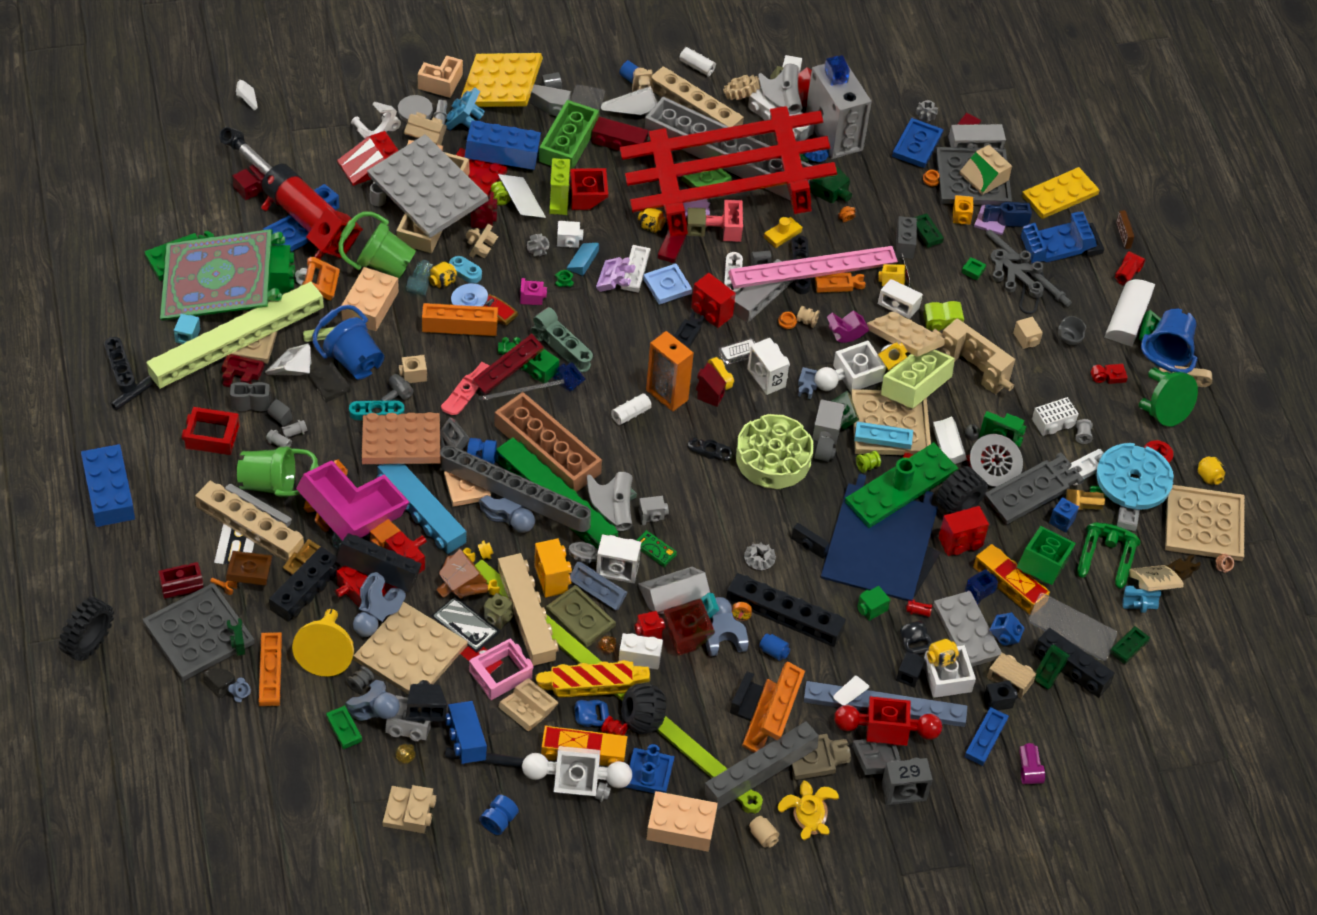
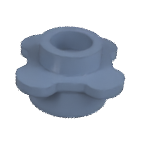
(245, 689)

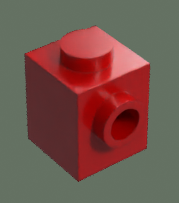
(649, 625)

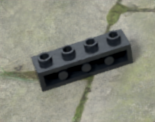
(371, 558)
(304, 584)
(1079, 666)

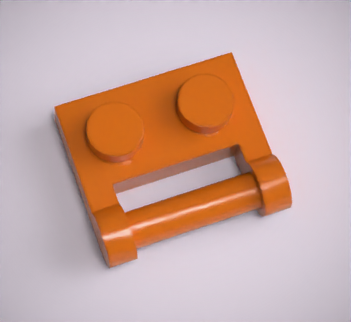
(326, 278)

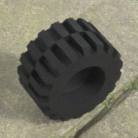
(961, 490)

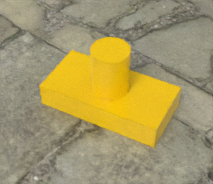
(783, 231)

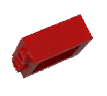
(211, 444)

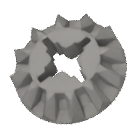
(583, 552)
(757, 562)

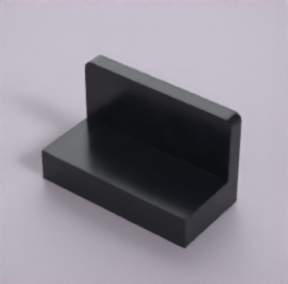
(746, 698)

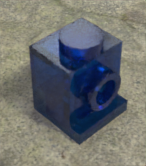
(981, 585)

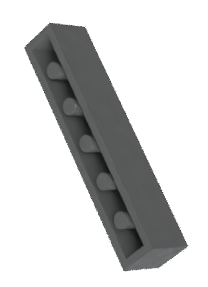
(761, 765)

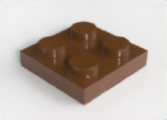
(249, 568)

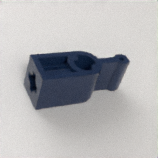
(1008, 214)

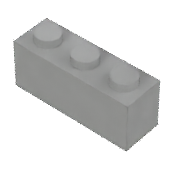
(977, 136)

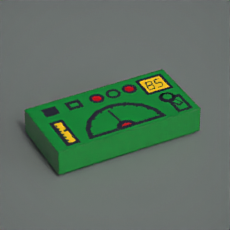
(656, 549)

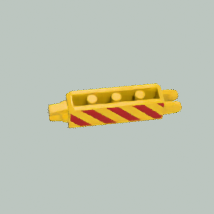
(592, 678)

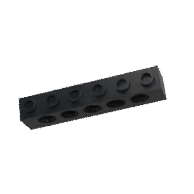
(793, 616)

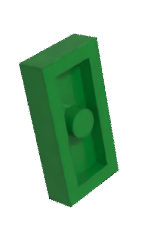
(1149, 324)
(344, 727)

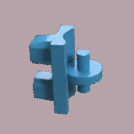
(1140, 599)

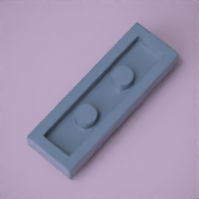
(598, 585)

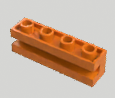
(459, 319)

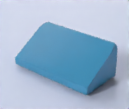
(583, 258)

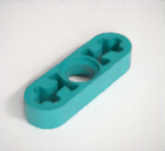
(363, 405)

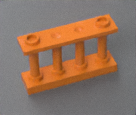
(773, 708)

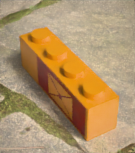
(1011, 580)
(611, 746)

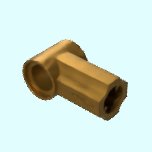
(1086, 500)

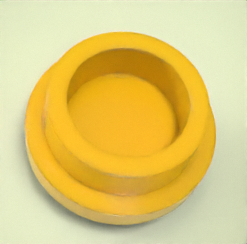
(485, 550)

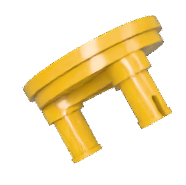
(323, 646)

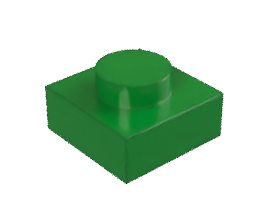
(973, 268)

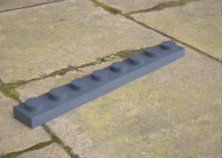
(947, 712)

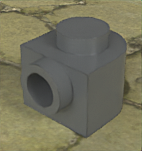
(825, 449)

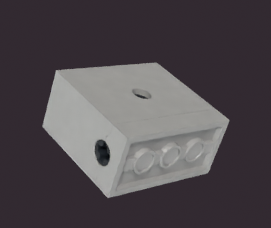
(843, 110)

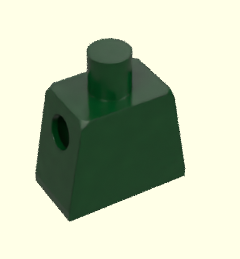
(831, 187)

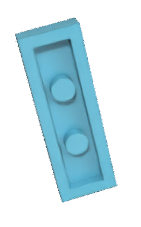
(883, 435)

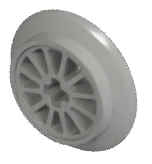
(1007, 446)

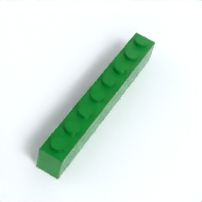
(519, 461)

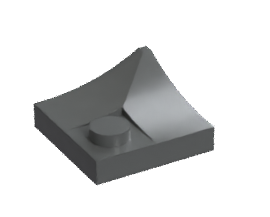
(874, 755)

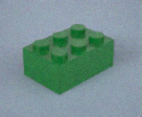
(1046, 555)

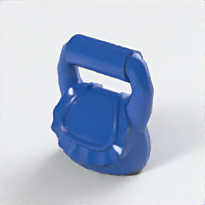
(586, 712)

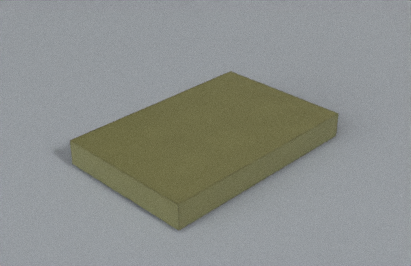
(580, 616)

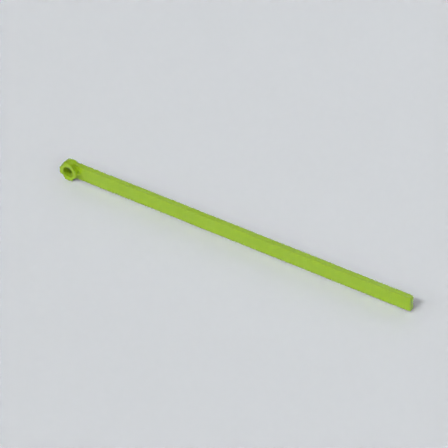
(668, 729)

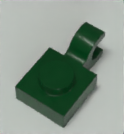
(237, 640)

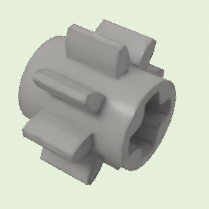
(926, 110)
(538, 245)

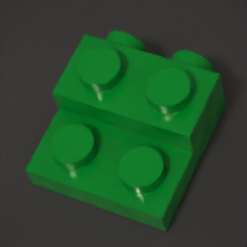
(1010, 427)

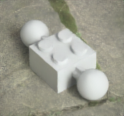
(856, 366)
(577, 770)

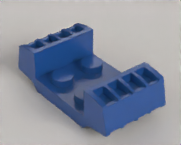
(1060, 240)

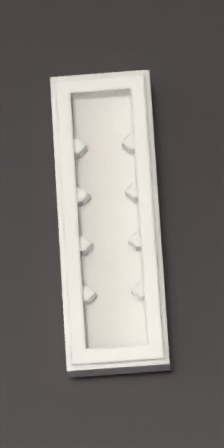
(639, 258)

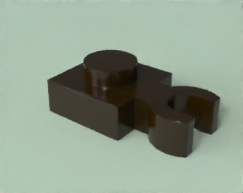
(1184, 569)

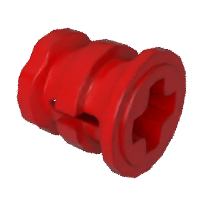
(614, 727)

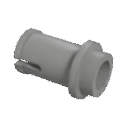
(294, 429)
(275, 438)

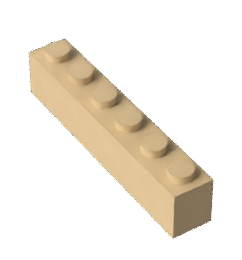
(527, 610)

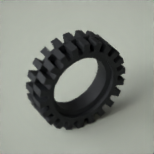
(74, 640)

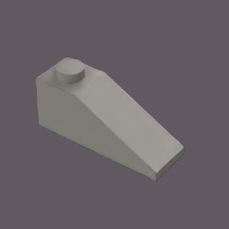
(549, 99)

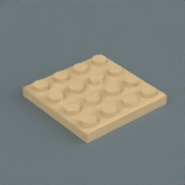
(880, 410)
(1205, 522)
(410, 649)

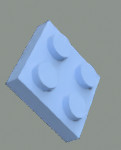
(667, 283)

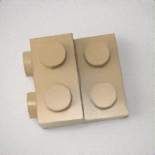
(409, 808)

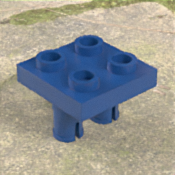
(650, 770)

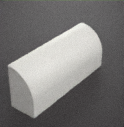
(1130, 311)

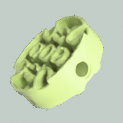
(774, 451)

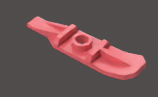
(461, 396)

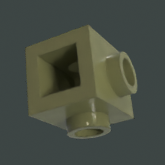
(498, 610)

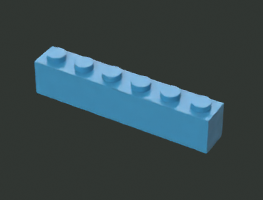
(425, 508)

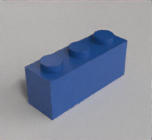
(466, 732)

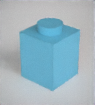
(186, 328)

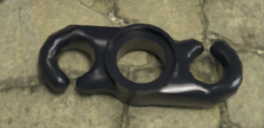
(720, 448)

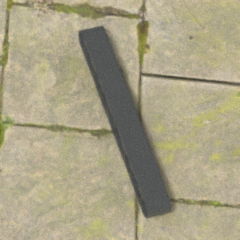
(515, 488)

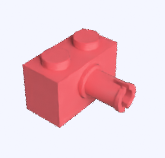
(730, 221)

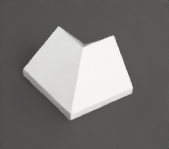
(293, 362)

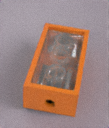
(669, 371)

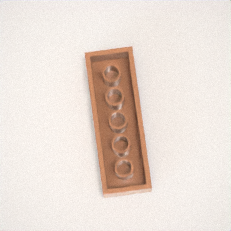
(548, 441)

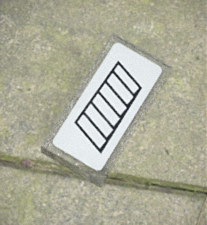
(736, 351)

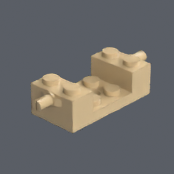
(993, 361)

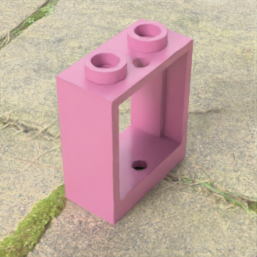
(479, 663)

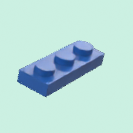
(986, 736)

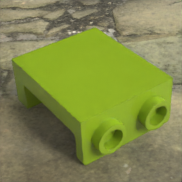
(559, 186)

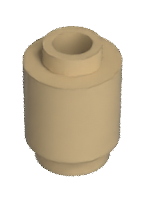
(764, 831)

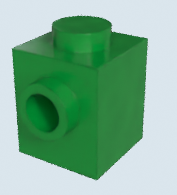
(873, 603)

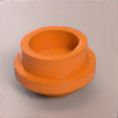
(931, 178)
(847, 213)
(787, 320)

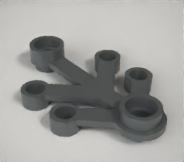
(1002, 257)

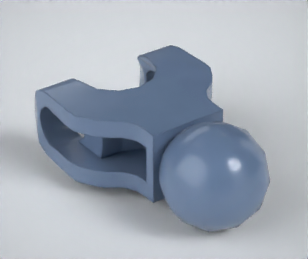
(509, 512)
(375, 606)
(726, 629)
(374, 703)

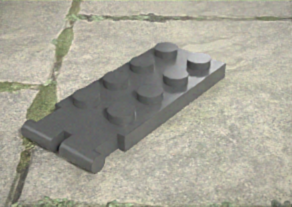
(1033, 488)

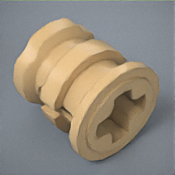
(808, 316)

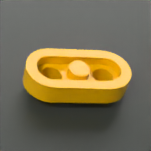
(720, 368)

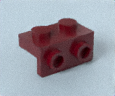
(485, 213)

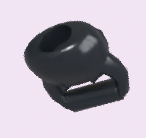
(914, 633)

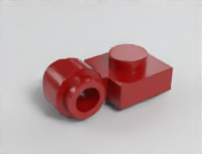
(1113, 373)

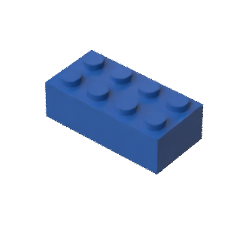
(502, 144)
(108, 485)

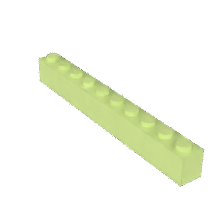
(234, 335)

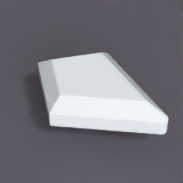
(247, 93)

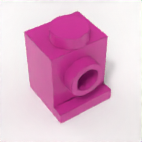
(532, 292)

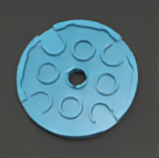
(1134, 493)

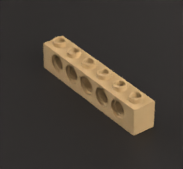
(679, 90)
(249, 521)

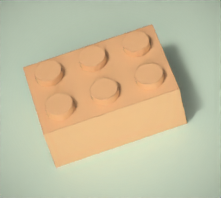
(373, 295)
(682, 821)

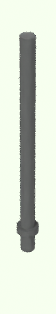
(1059, 295)

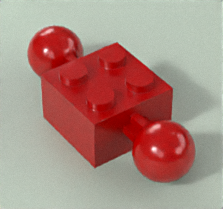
(888, 721)

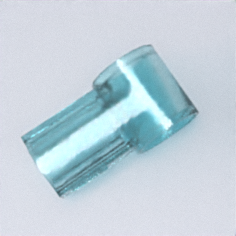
(419, 280)

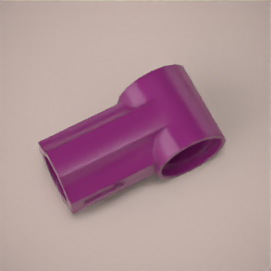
(1031, 771)

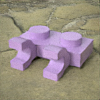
(613, 273)

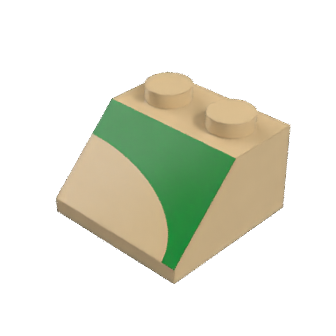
(986, 170)

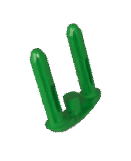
(1113, 534)

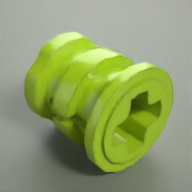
(500, 193)
(868, 461)

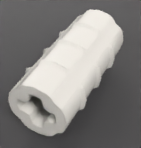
(697, 61)
(631, 409)

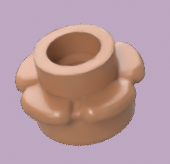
(1228, 563)

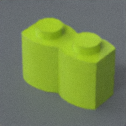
(941, 315)

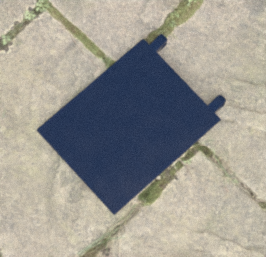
(881, 555)

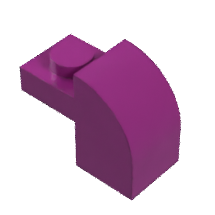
(847, 328)

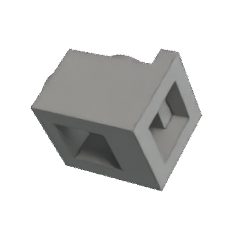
(652, 509)

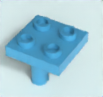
(463, 108)

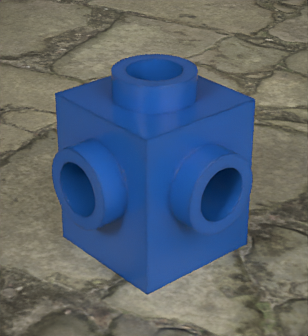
(1007, 629)

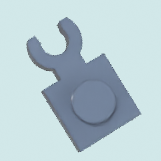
(807, 382)

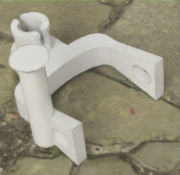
(389, 122)

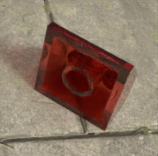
(688, 626)

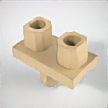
(641, 79)
(475, 237)

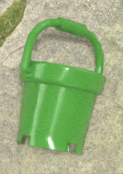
(383, 250)
(271, 470)

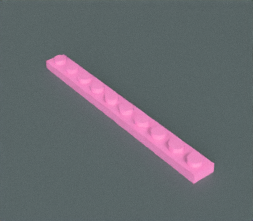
(812, 267)

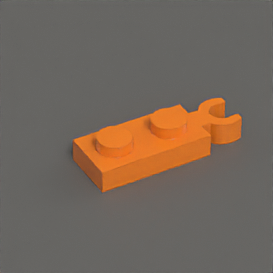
(839, 282)

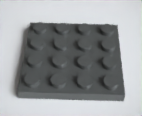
(952, 183)
(195, 631)

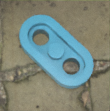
(464, 268)

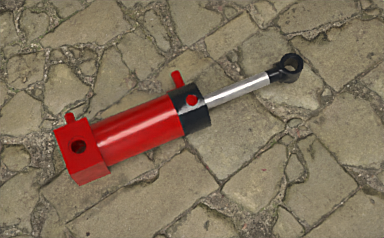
(298, 199)

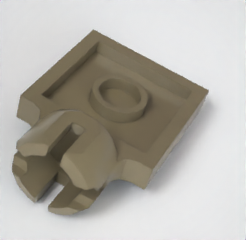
(823, 759)

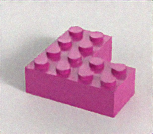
(348, 507)

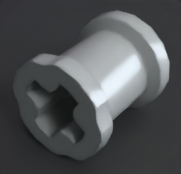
(1084, 431)

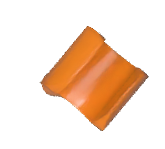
(228, 591)

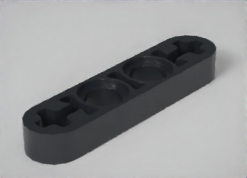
(800, 252)
(120, 364)

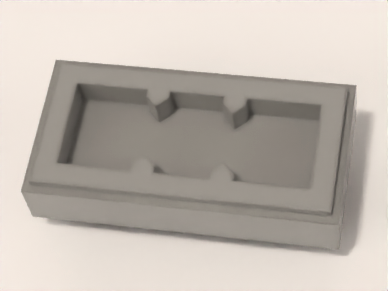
(1128, 518)

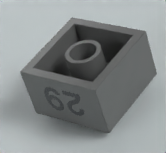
(906, 781)

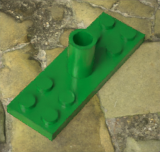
(901, 485)

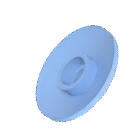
(470, 295)

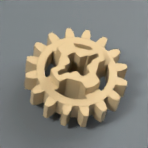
(742, 87)

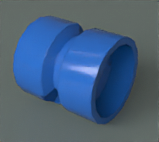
(488, 449)
(500, 813)

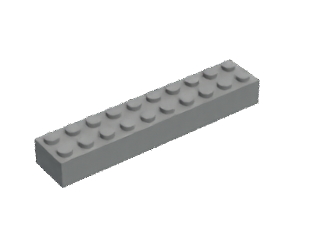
(684, 121)

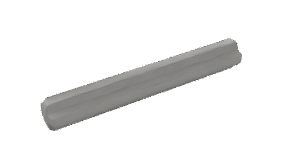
(263, 507)

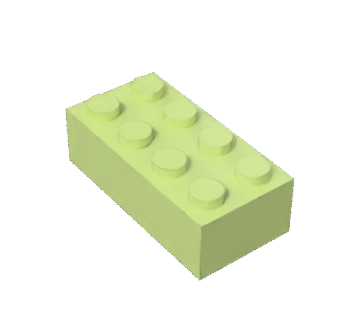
(917, 377)

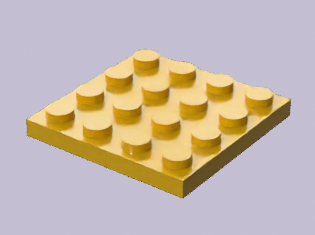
(503, 78)

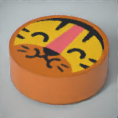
(741, 611)

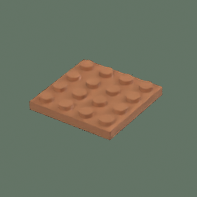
(401, 438)

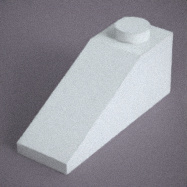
(637, 102)

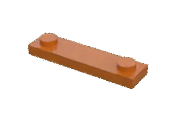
(270, 669)

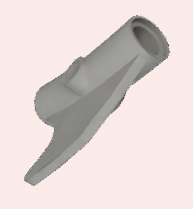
(783, 89)
(613, 499)

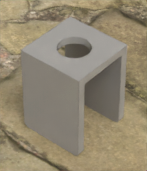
(828, 420)

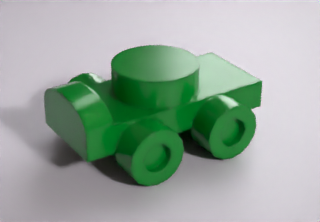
(506, 346)

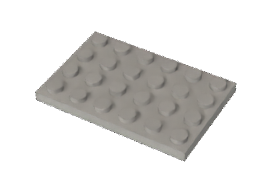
(427, 186)

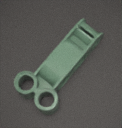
(548, 328)

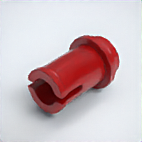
(918, 608)

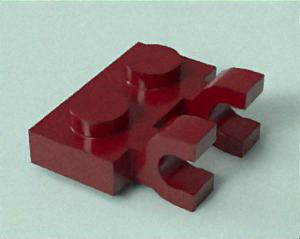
(241, 366)

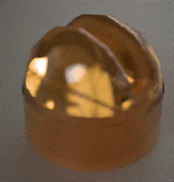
(607, 640)

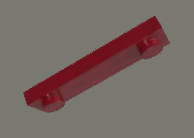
(508, 364)

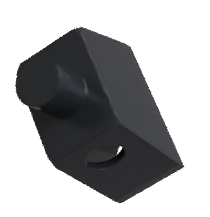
(426, 702)

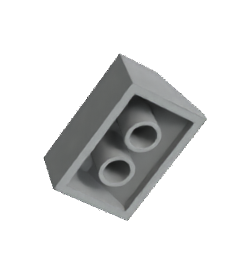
(674, 589)

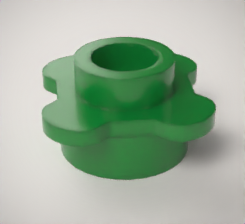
(564, 278)

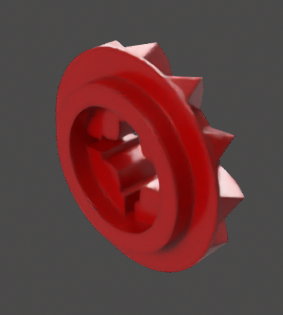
(1165, 450)

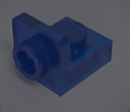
(570, 374)

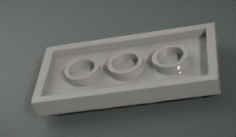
(967, 627)

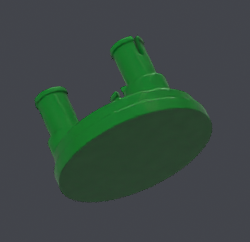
(1172, 397)

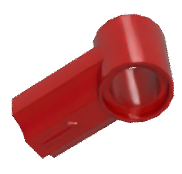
(1130, 266)

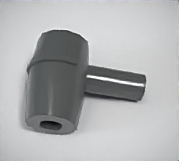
(400, 387)

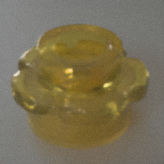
(405, 753)

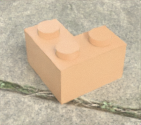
(441, 79)

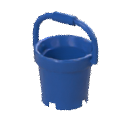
(1172, 342)
(350, 343)

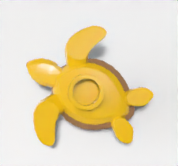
(810, 809)

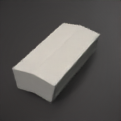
(949, 439)

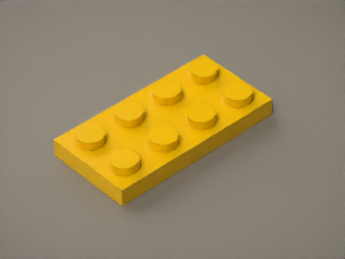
(1060, 193)

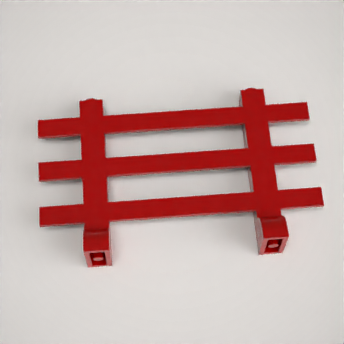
(786, 149)

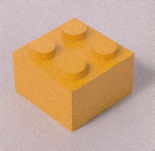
(552, 567)

